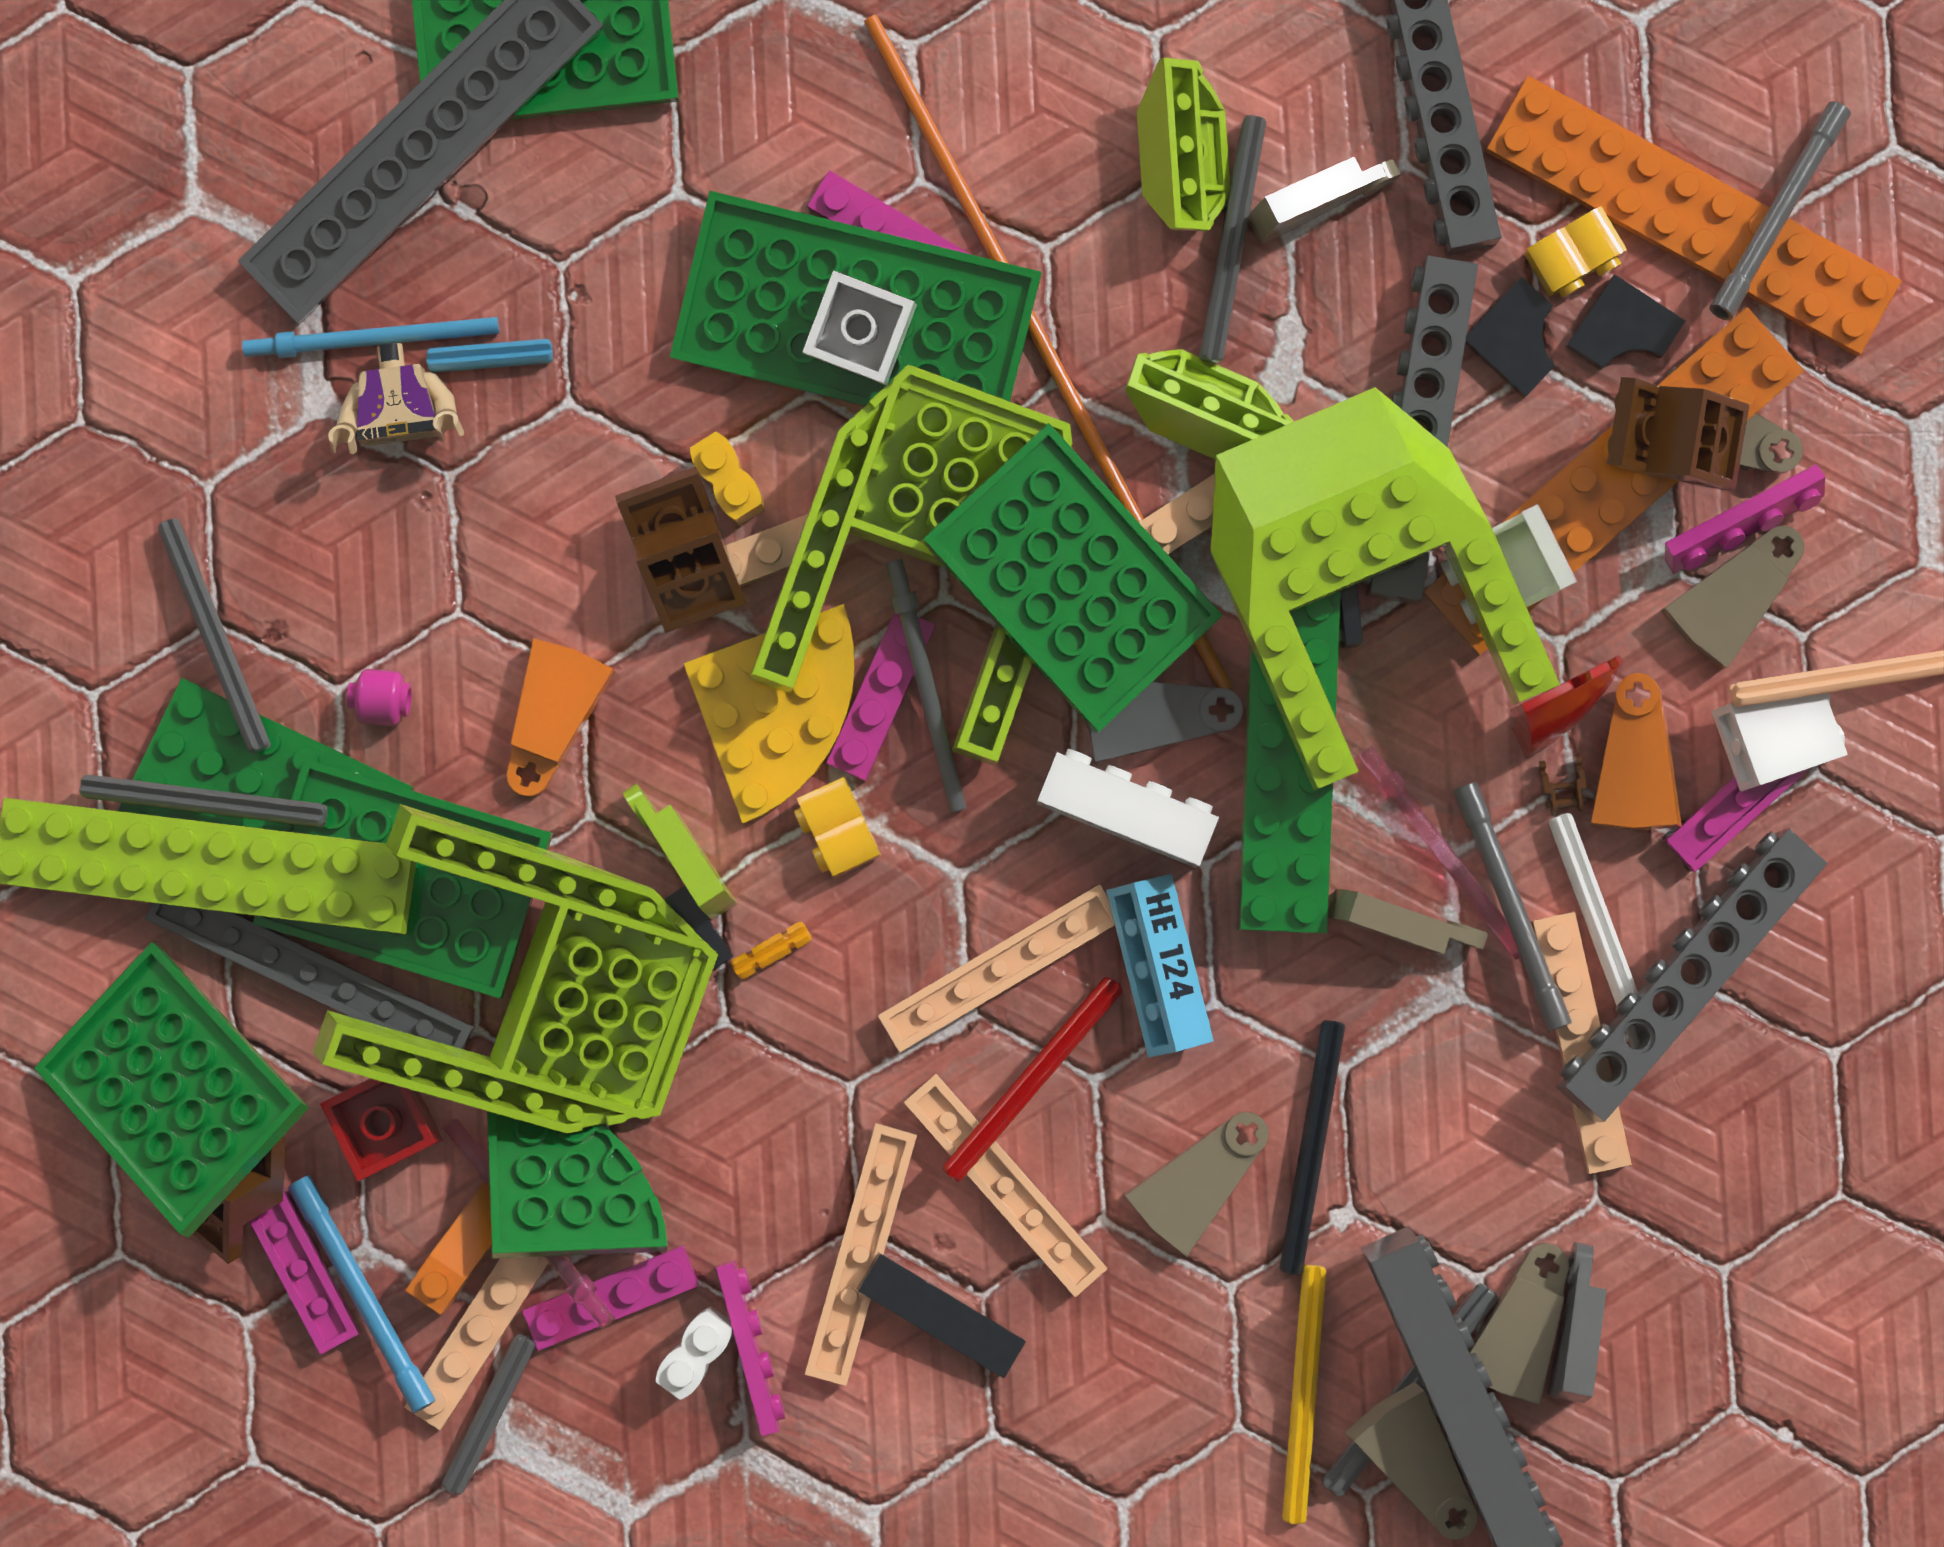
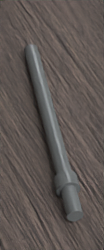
(905, 604)

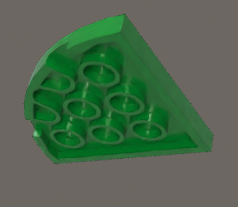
(567, 1193)

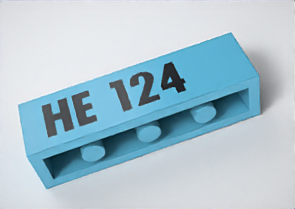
(1160, 965)

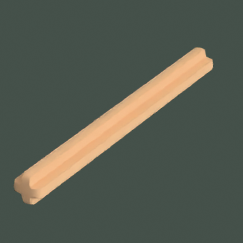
(1837, 679)

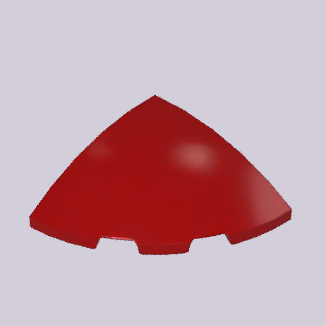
(1561, 708)

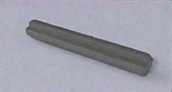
(489, 1414)

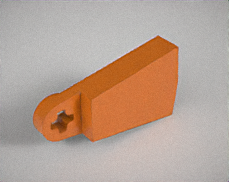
(553, 708)
(1637, 767)

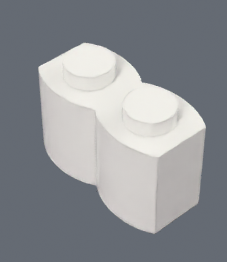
(700, 1345)

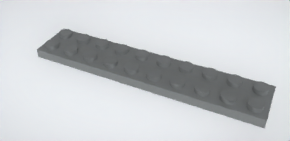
(416, 149)

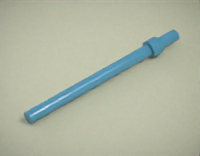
(288, 345)

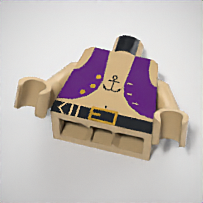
(394, 405)

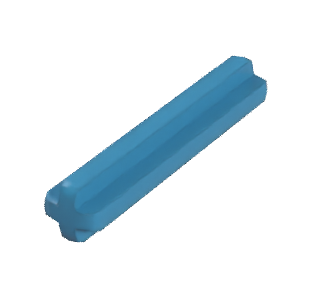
(489, 355)

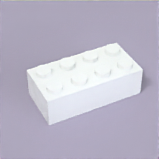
(1127, 809)

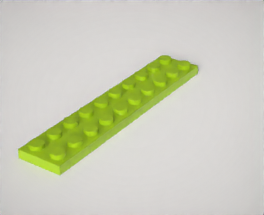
(205, 865)

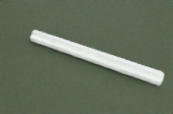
(1594, 912)

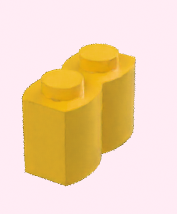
(1576, 252)
(731, 485)
(837, 827)

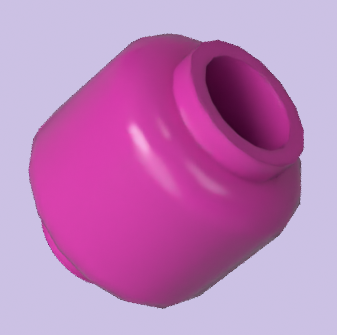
(380, 697)

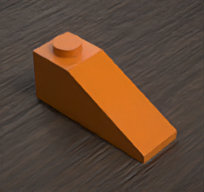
(455, 1255)

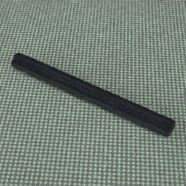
(1312, 1147)

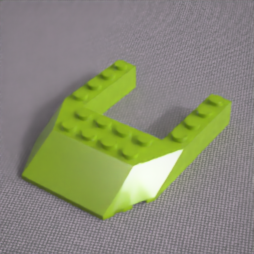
(892, 482)
(1338, 506)
(594, 1005)

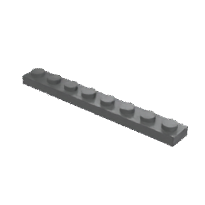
(310, 972)

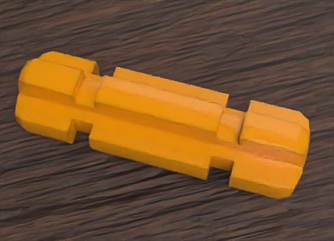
(771, 950)

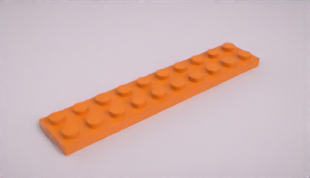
(1690, 214)
(1596, 500)

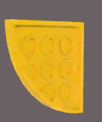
(772, 737)

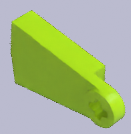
(684, 853)

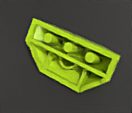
(1183, 146)
(1200, 402)

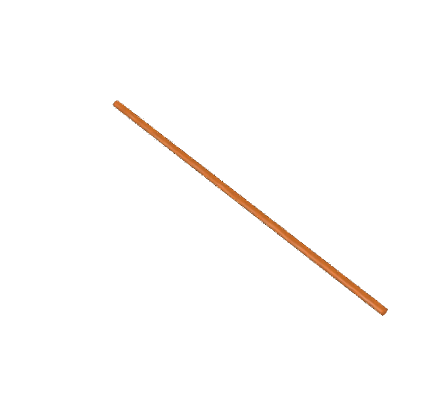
(1035, 328)

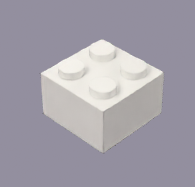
(859, 328)

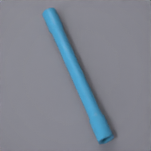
(405, 1372)

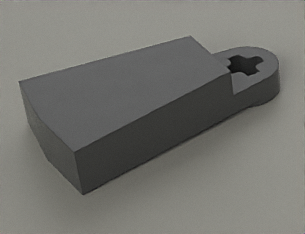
(1164, 717)
(1579, 1331)

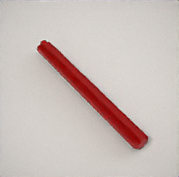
(1032, 1079)

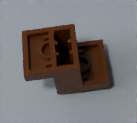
(1677, 433)
(680, 549)
(249, 1199)

